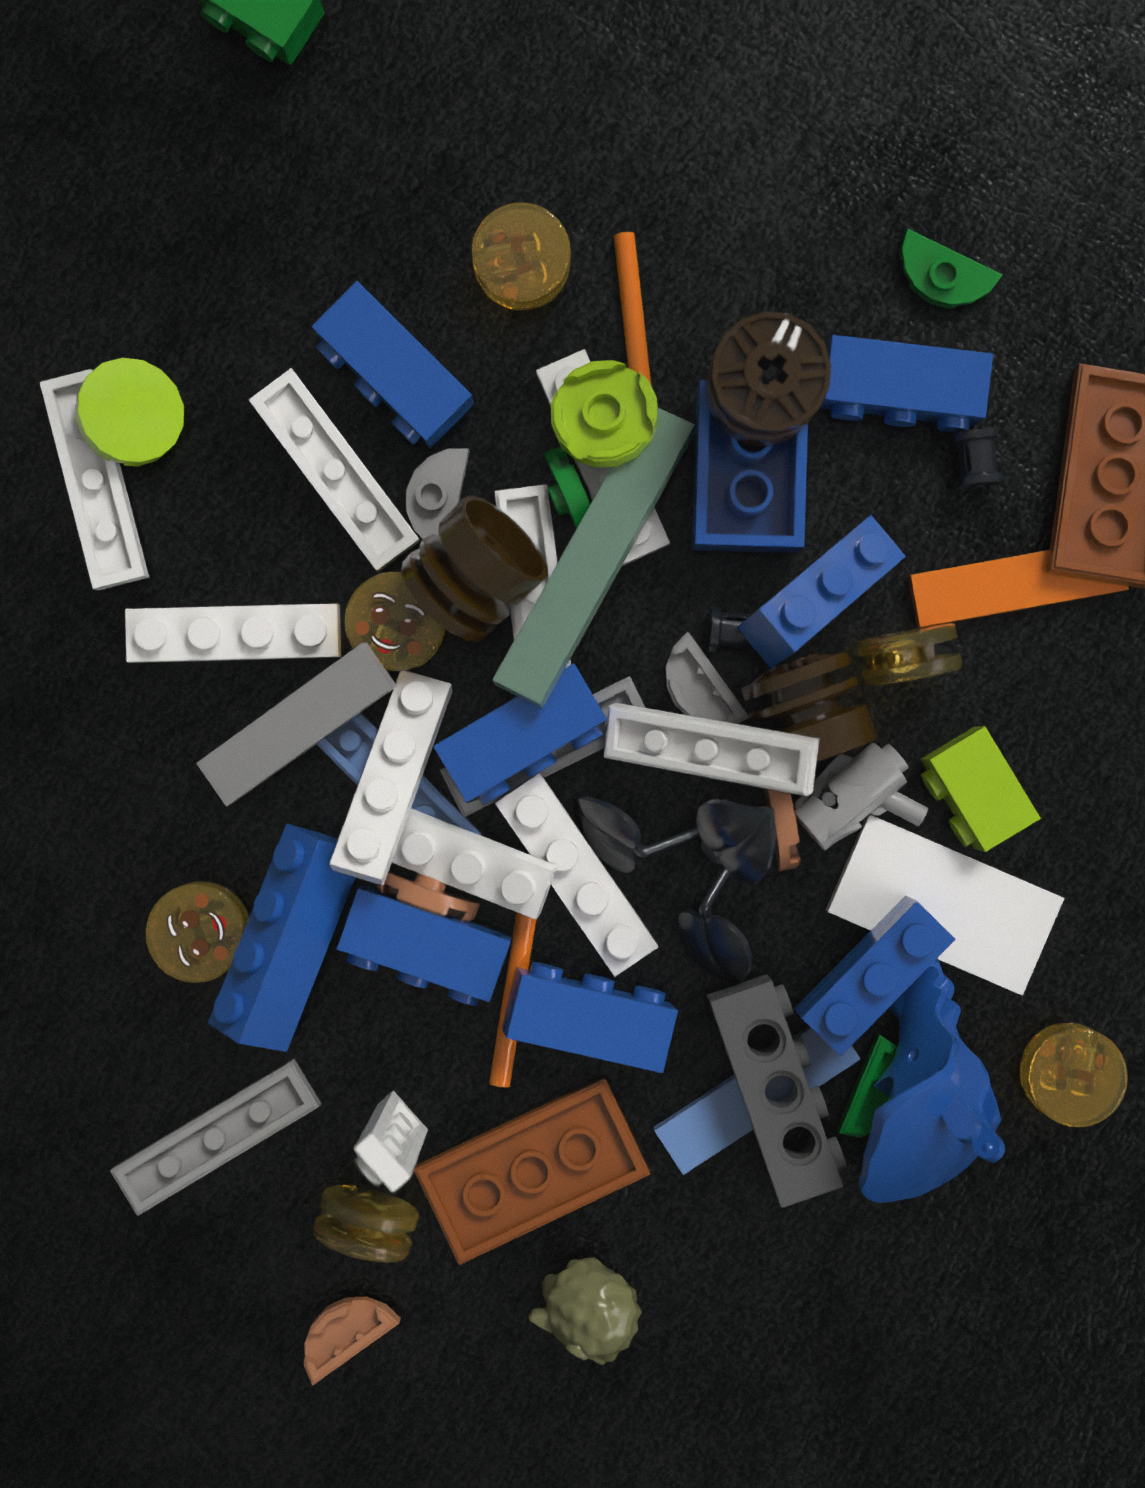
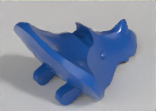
(937, 1103)

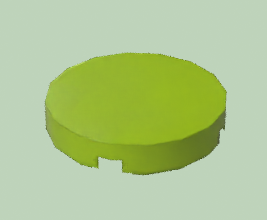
(129, 412)
(604, 414)

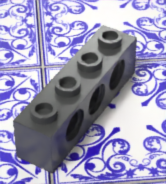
(793, 1173)

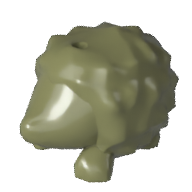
(589, 1310)

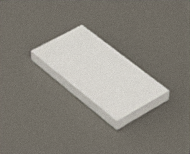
(991, 914)

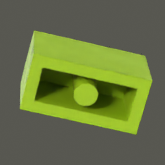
(978, 790)

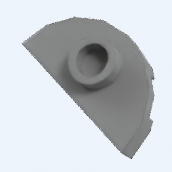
(435, 490)
(698, 687)

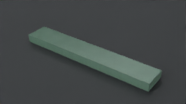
(591, 564)

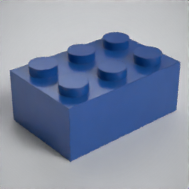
(746, 493)

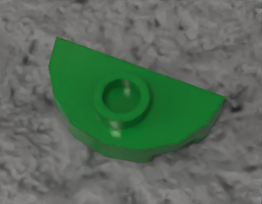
(942, 274)
(568, 490)
(865, 1097)

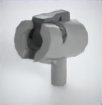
(852, 790)

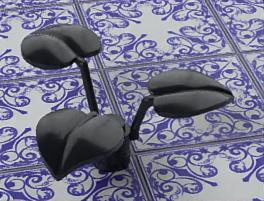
(730, 835)

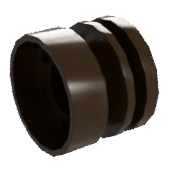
(782, 408)
(474, 569)
(808, 705)

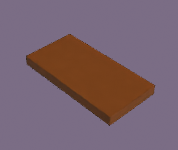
(1102, 480)
(531, 1170)

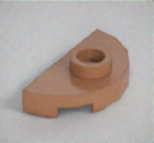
(785, 828)
(429, 896)
(343, 1332)

